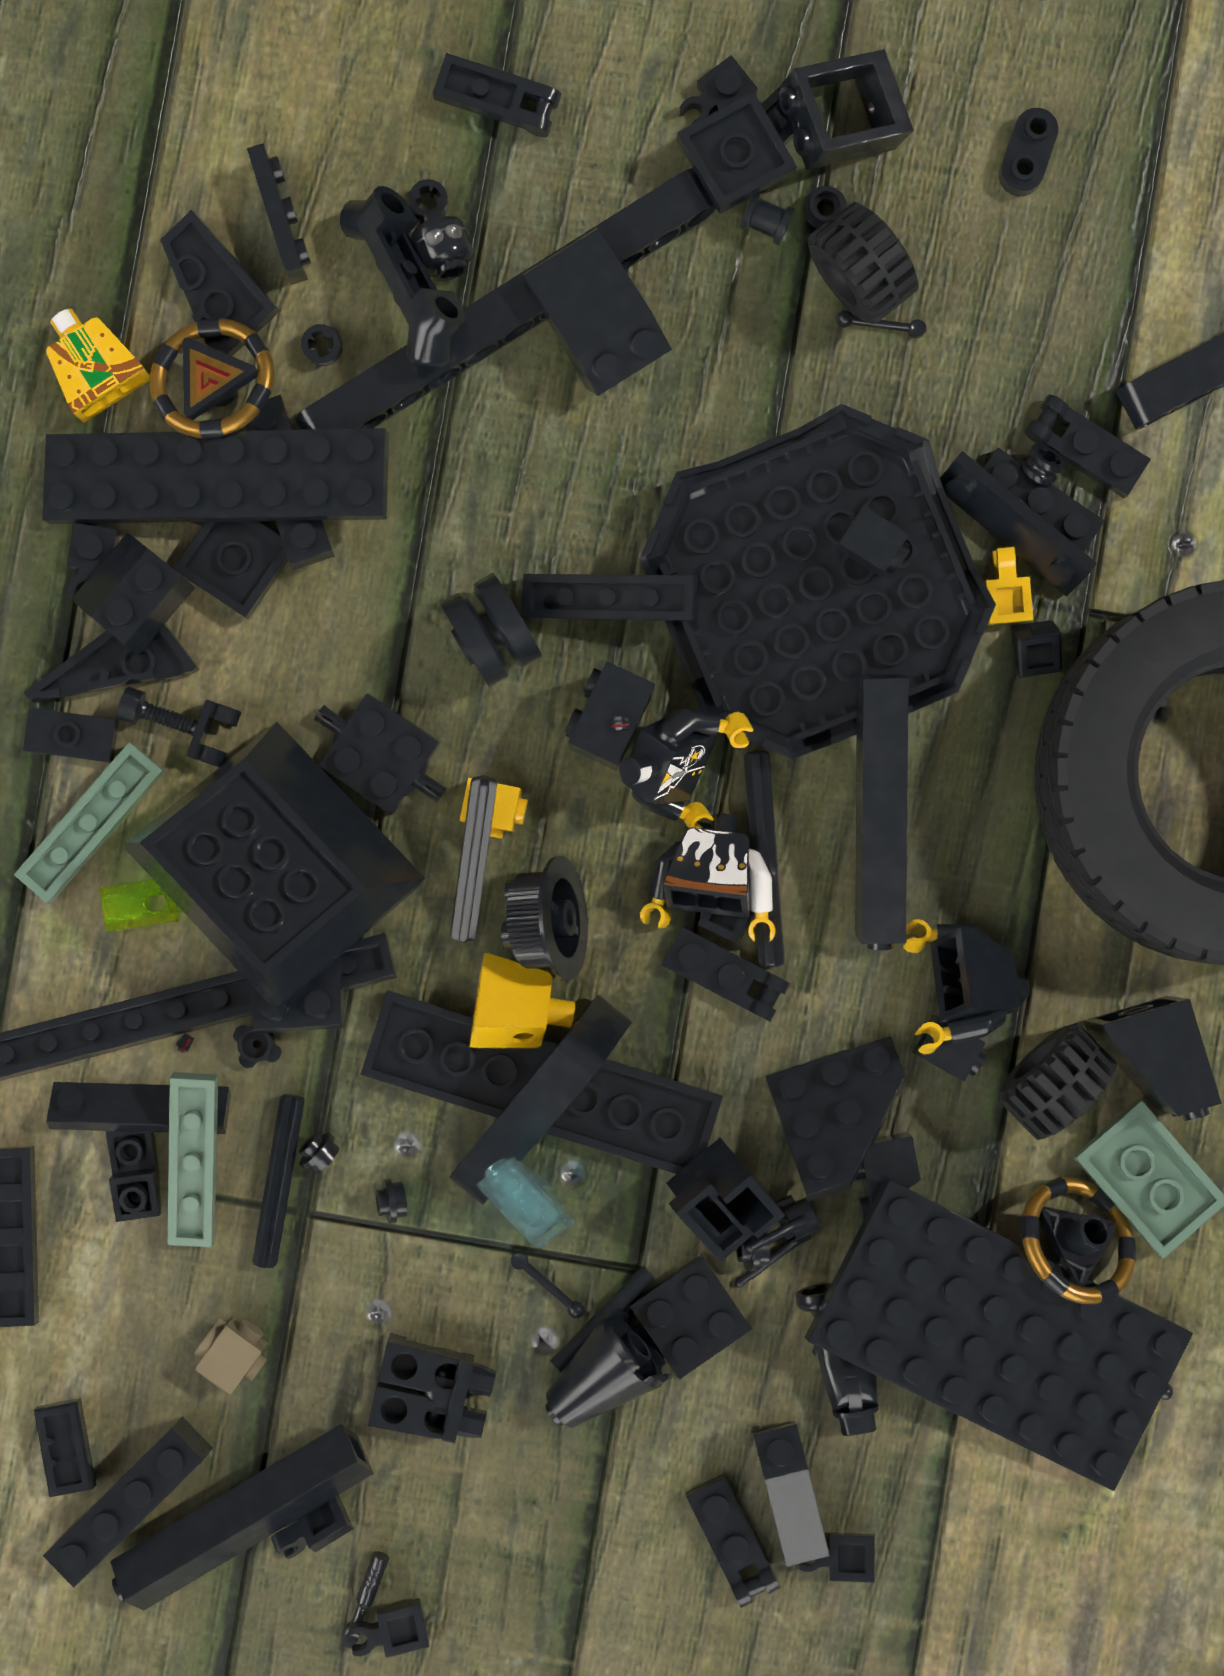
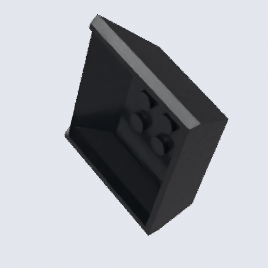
(275, 864)

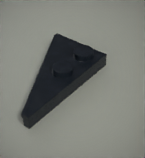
(111, 665)

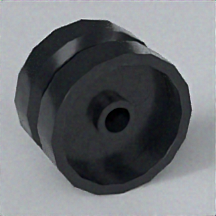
(490, 630)

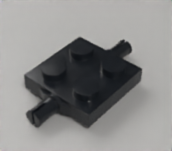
(380, 754)

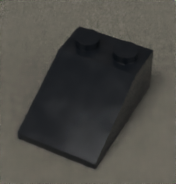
(596, 312)

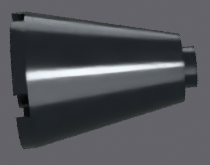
(606, 1372)

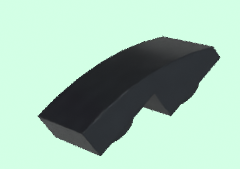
(134, 1175)

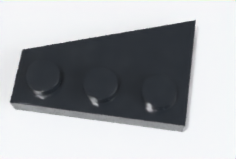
(215, 281)

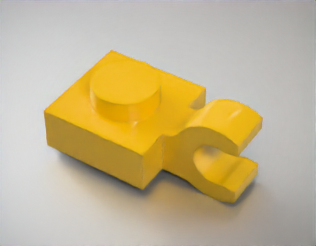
(1009, 592)

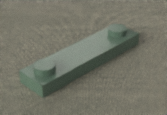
(89, 823)
(192, 1159)

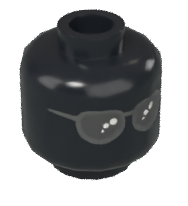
(442, 245)

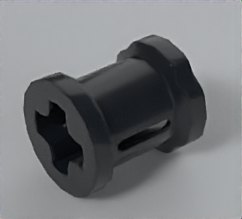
(767, 218)

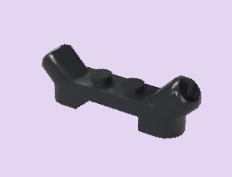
(431, 313)

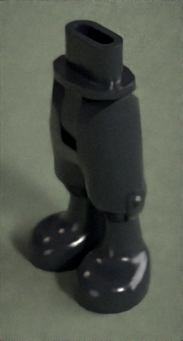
(848, 1386)

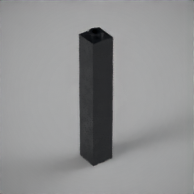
(881, 809)
(240, 1518)

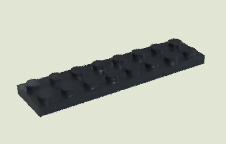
(217, 478)
(615, 1112)

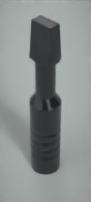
(367, 1592)

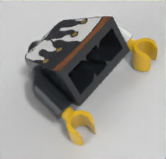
(713, 875)

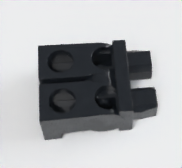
(425, 1391)

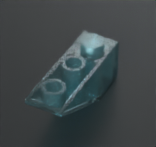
(526, 1201)

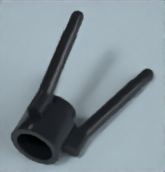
(795, 1226)

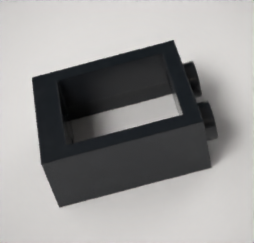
(880, 98)

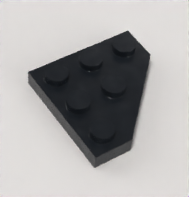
(836, 1112)

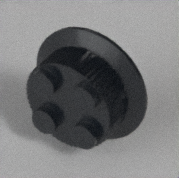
(547, 919)

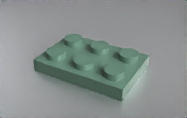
(1150, 1178)

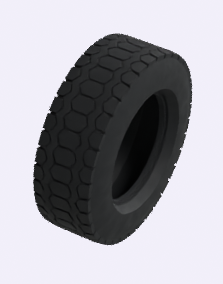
(1091, 776)

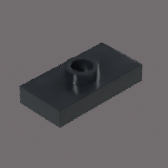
(70, 735)
(65, 1447)

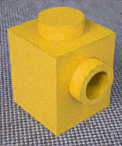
(508, 809)

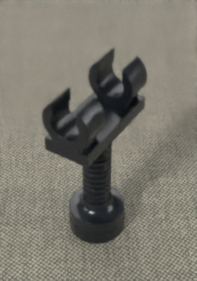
(135, 707)

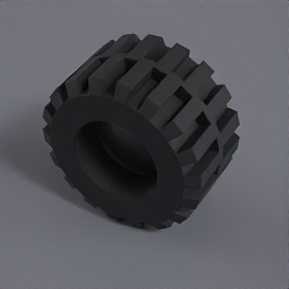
(863, 262)
(1057, 1081)

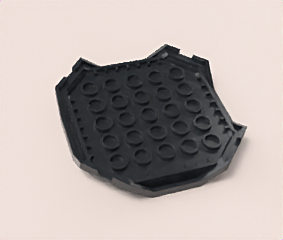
(792, 616)

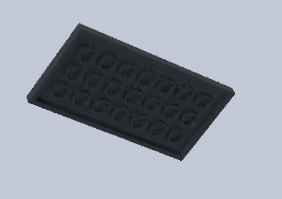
(982, 1336)

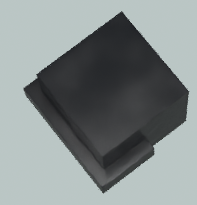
(722, 1200)

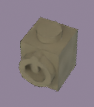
(231, 1354)

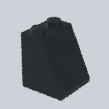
(1161, 1054)

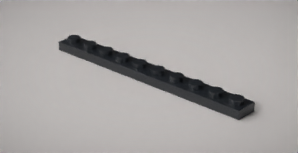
(163, 1014)

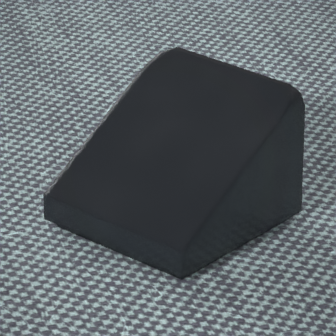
(1037, 648)

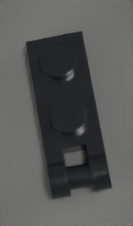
(496, 94)
(1088, 447)
(724, 973)
(732, 1538)

